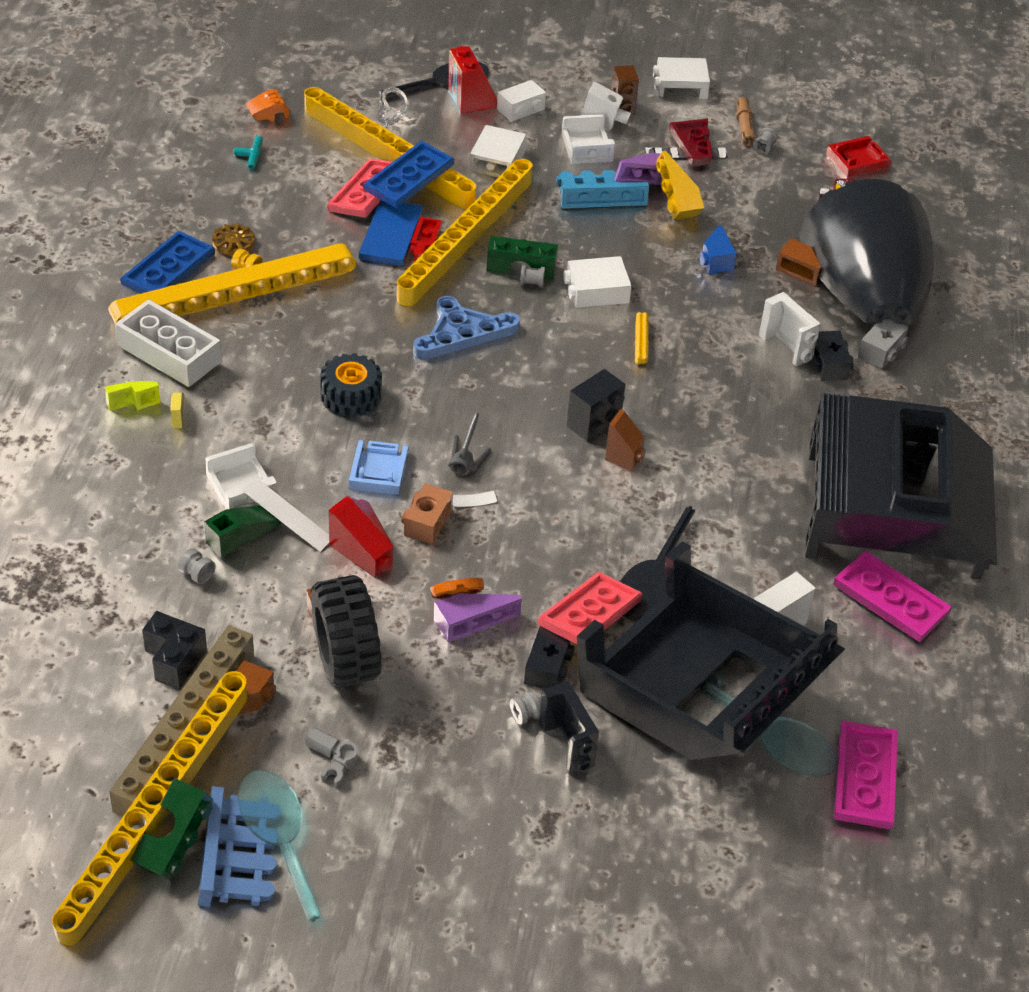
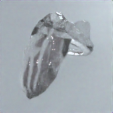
(390, 115)

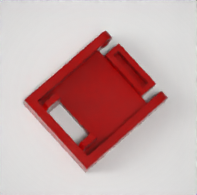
(858, 156)

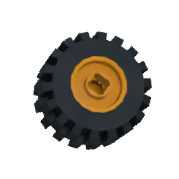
(350, 384)

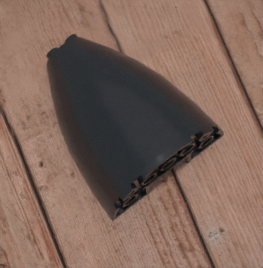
(872, 249)

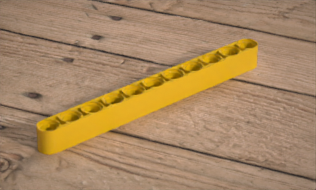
(382, 142)
(463, 233)
(243, 282)
(149, 815)

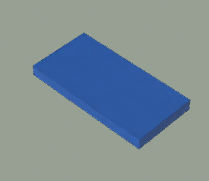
(408, 174)
(390, 233)
(168, 264)

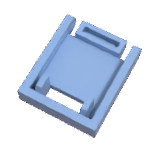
(378, 468)

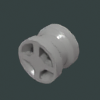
(525, 707)

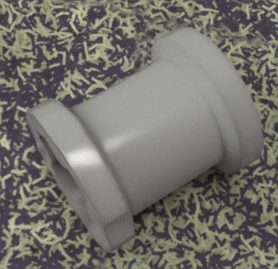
(767, 138)
(532, 276)

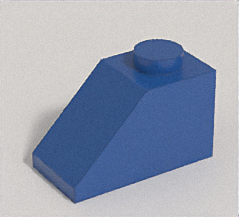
(718, 253)

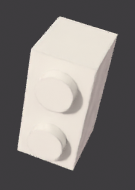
(521, 100)

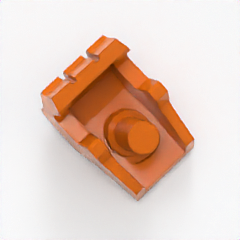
(267, 105)

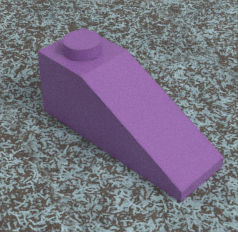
(639, 169)
(470, 613)

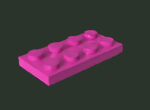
(892, 596)
(866, 775)

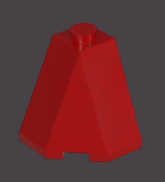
(360, 536)

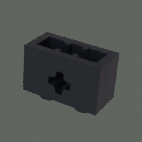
(832, 356)
(548, 659)

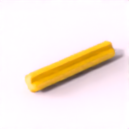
(641, 338)

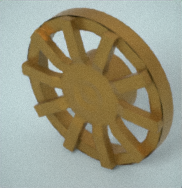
(233, 238)

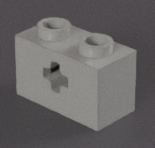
(883, 343)

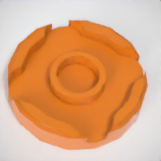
(453, 587)

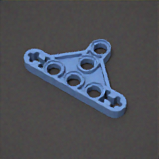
(473, 323)

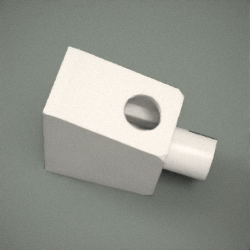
(606, 102)

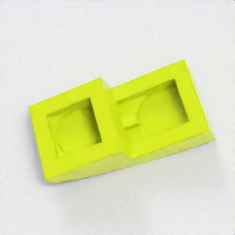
(139, 393)

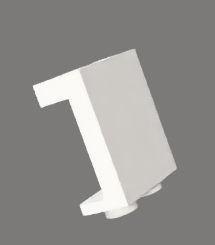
(681, 74)
(587, 139)
(792, 325)
(232, 472)

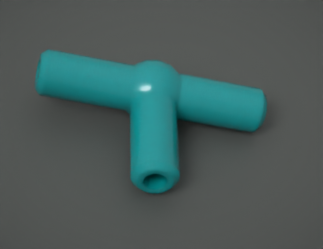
(253, 153)

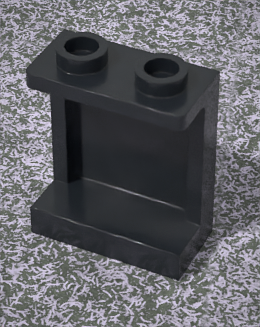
(564, 710)

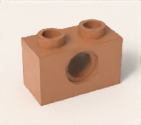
(427, 513)

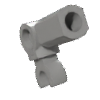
(343, 754)

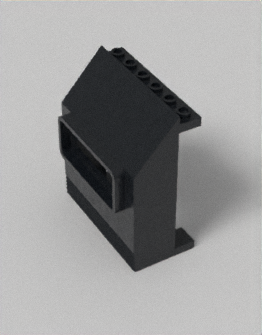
(861, 482)
(682, 645)

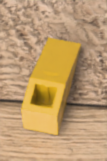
(681, 191)

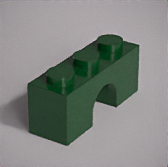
(505, 251)
(165, 854)

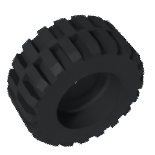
(346, 630)

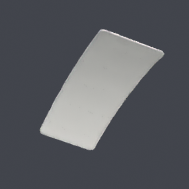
(474, 500)

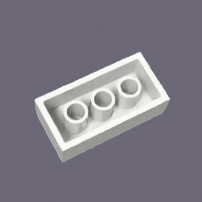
(168, 343)

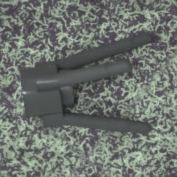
(462, 461)

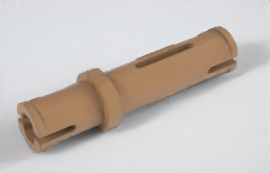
(744, 116)

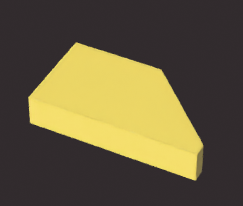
(177, 408)

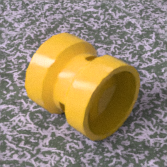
(243, 259)

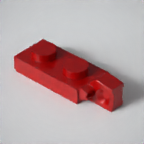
(424, 235)

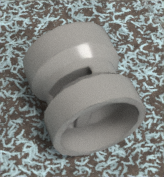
(194, 564)

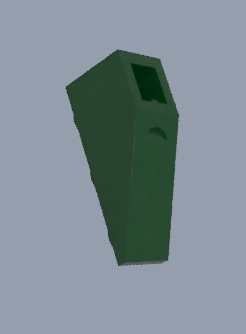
(237, 527)

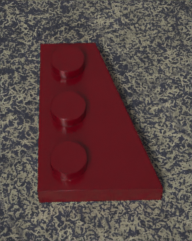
(693, 140)

